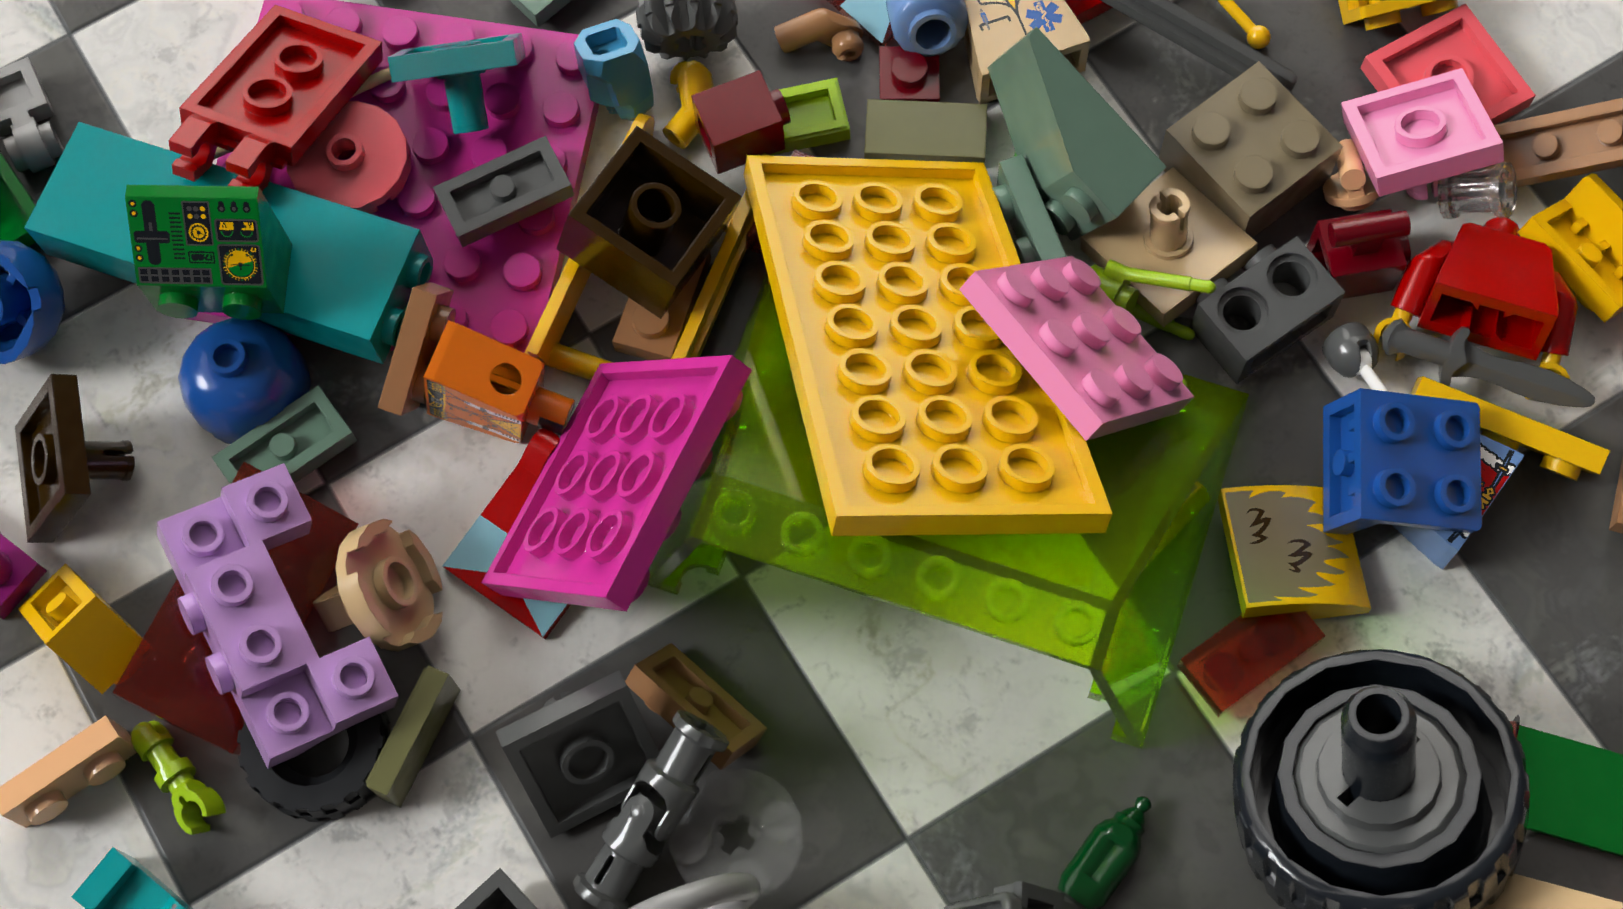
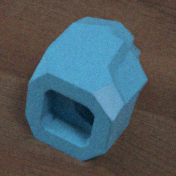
(615, 68)

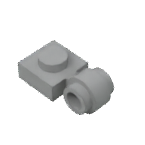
(21, 107)

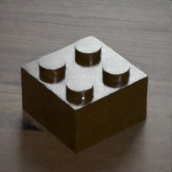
(648, 222)

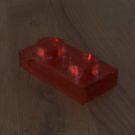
(1247, 656)

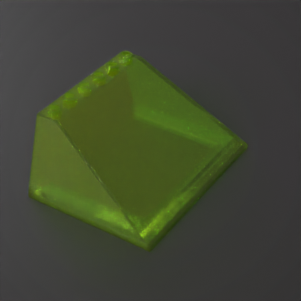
(1074, 597)

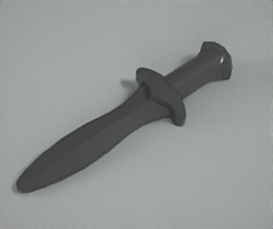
(1463, 359)

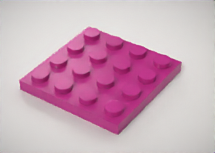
(617, 481)

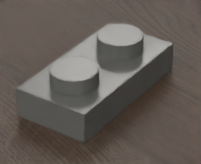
(504, 191)

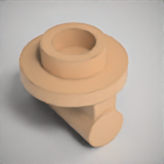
(1351, 185)

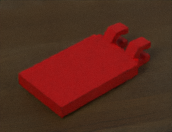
(272, 96)

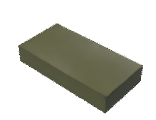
(925, 131)
(413, 736)

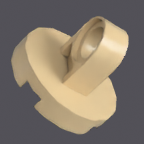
(383, 587)

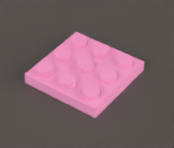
(1078, 344)

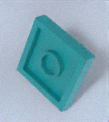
(460, 67)

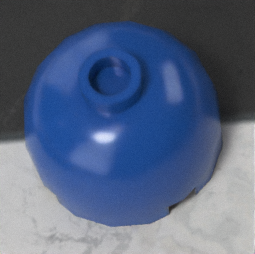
(29, 301)
(240, 376)

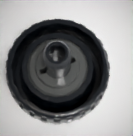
(1380, 787)

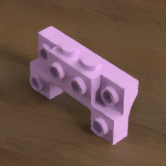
(253, 627)

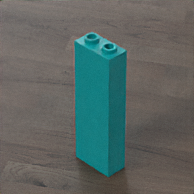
(345, 267)

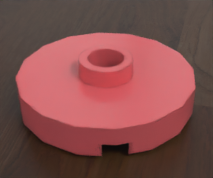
(371, 174)

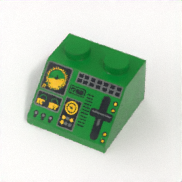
(208, 250)

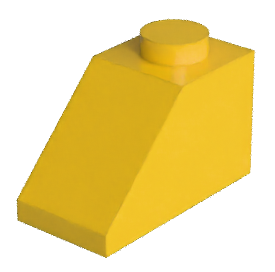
(81, 628)

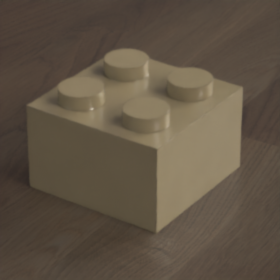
(1252, 150)

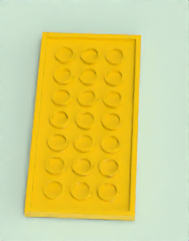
(897, 377)

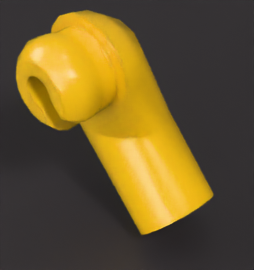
(690, 79)

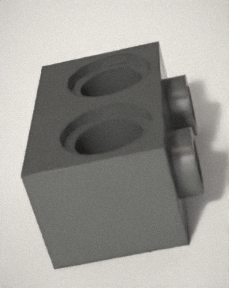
(1274, 317)

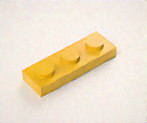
(1561, 451)

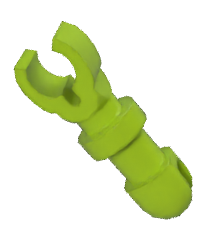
(175, 776)

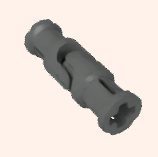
(645, 819)

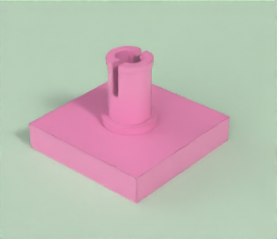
(1422, 133)

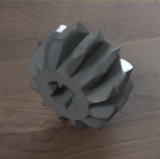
(686, 26)

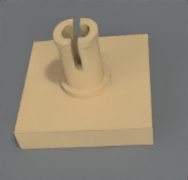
(1171, 232)

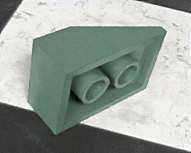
(1070, 137)

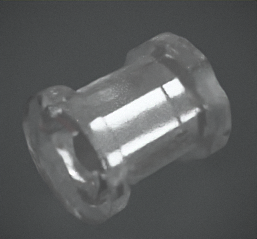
(1479, 192)

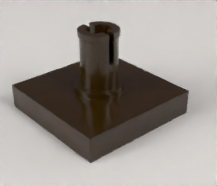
(59, 461)

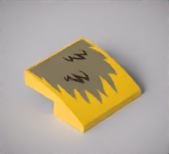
(1284, 556)

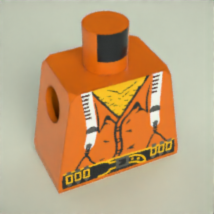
(491, 387)

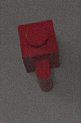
(1364, 250)

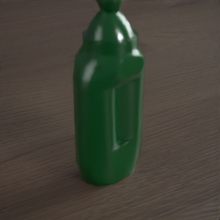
(1105, 857)

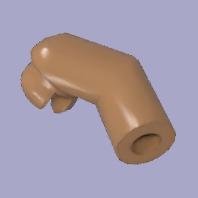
(825, 27)

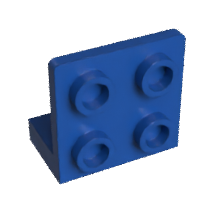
(1401, 462)

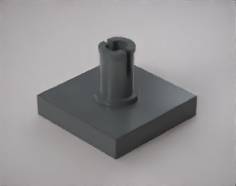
(579, 752)

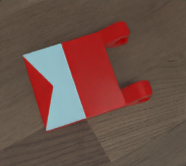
(483, 540)

